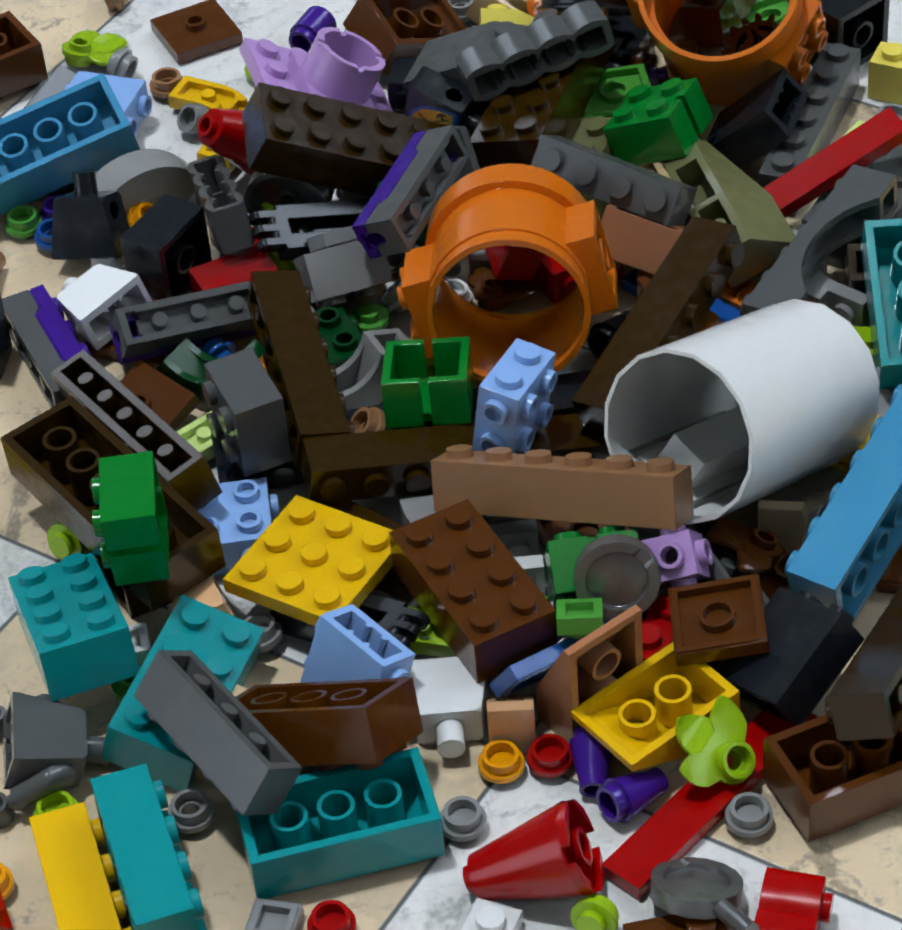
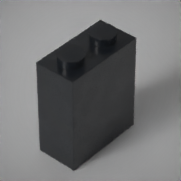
(758, 120)
(804, 659)

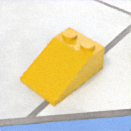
(640, 709)

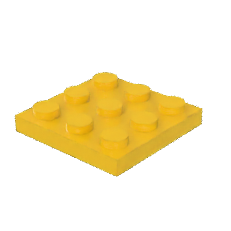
(312, 561)

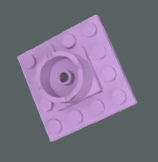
(334, 67)

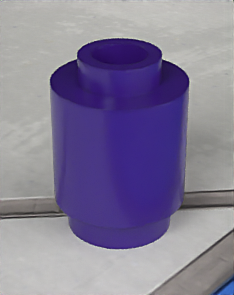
(308, 25)

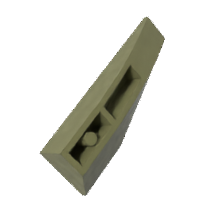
(735, 199)

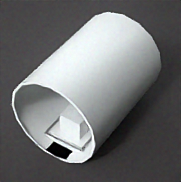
(748, 403)

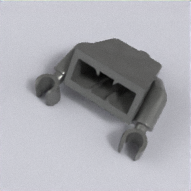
(42, 750)

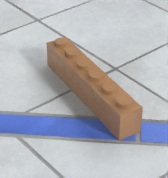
(565, 487)

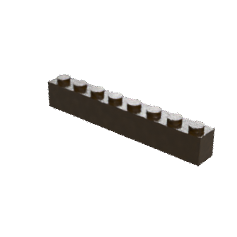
(399, 459)

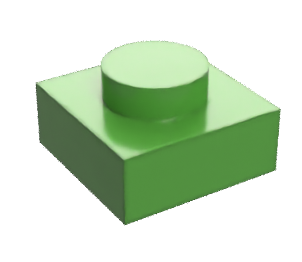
(578, 616)

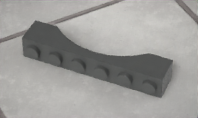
(838, 219)

